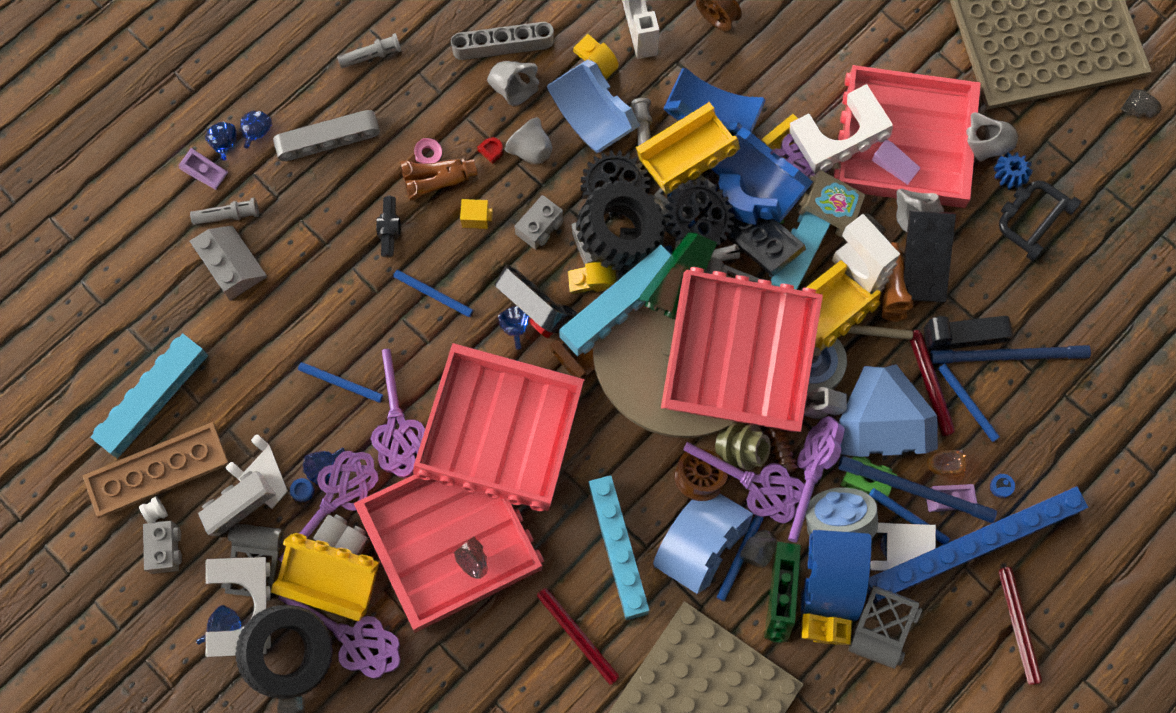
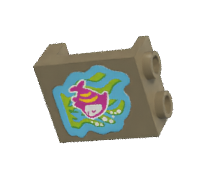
(831, 201)

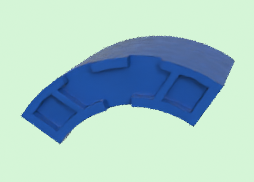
(731, 109)
(765, 173)
(838, 574)

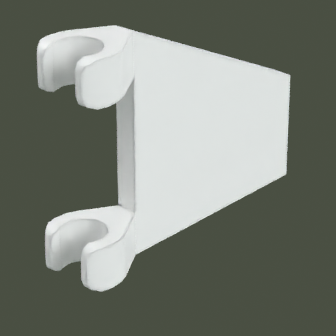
(267, 466)
(904, 543)

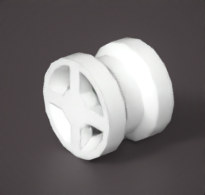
(153, 510)

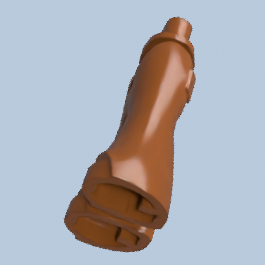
(428, 177)
(896, 296)

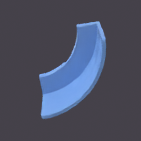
(591, 108)
(698, 538)

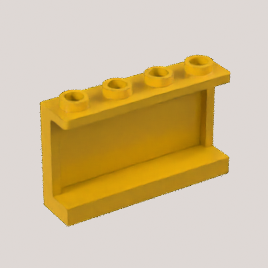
(687, 148)
(842, 304)
(326, 577)

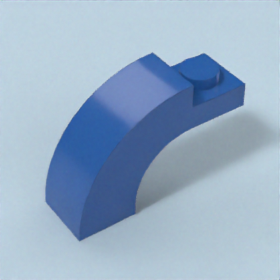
(745, 207)

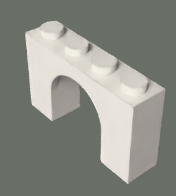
(642, 27)
(824, 152)
(867, 255)
(248, 573)

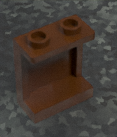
(578, 366)

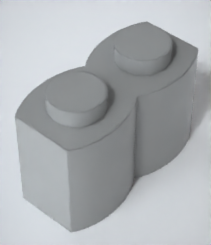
(824, 402)
(339, 535)

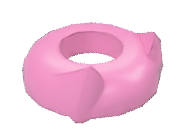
(428, 143)

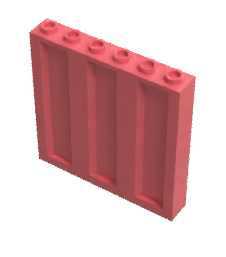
(928, 127)
(742, 350)
(498, 427)
(420, 527)

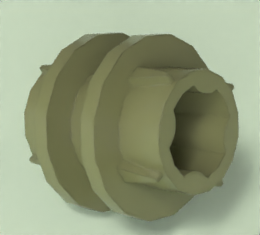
(743, 446)

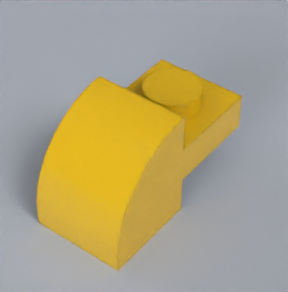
(599, 53)
(591, 277)
(826, 629)

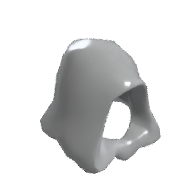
(507, 82)
(999, 137)
(530, 143)
(915, 201)

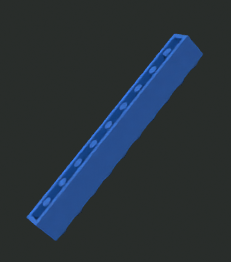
(978, 543)

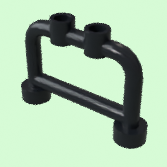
(1022, 195)

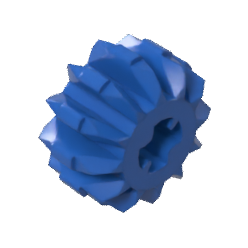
(1007, 164)

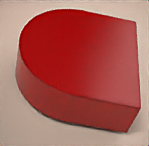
(491, 149)
(547, 334)

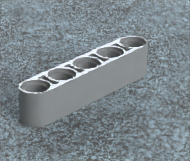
(510, 33)
(326, 135)

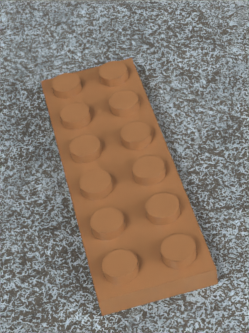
(155, 470)

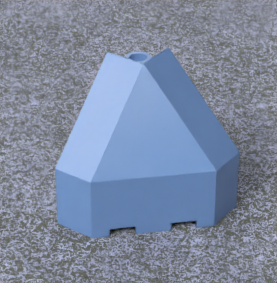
(887, 416)

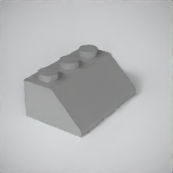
(228, 260)
(235, 503)

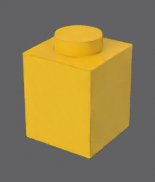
(475, 214)

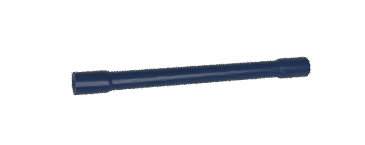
(1069, 352)
(974, 509)

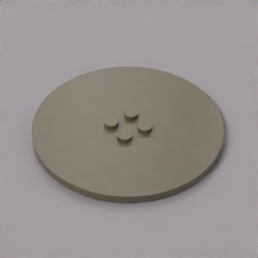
(633, 375)

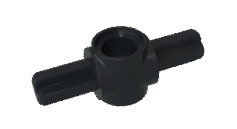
(388, 226)

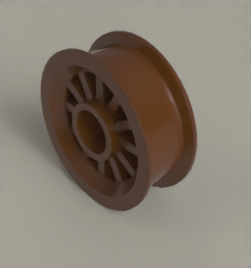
(720, 12)
(698, 486)

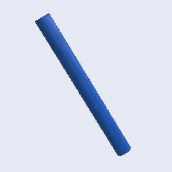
(433, 293)
(340, 382)
(968, 402)
(904, 513)
(737, 563)

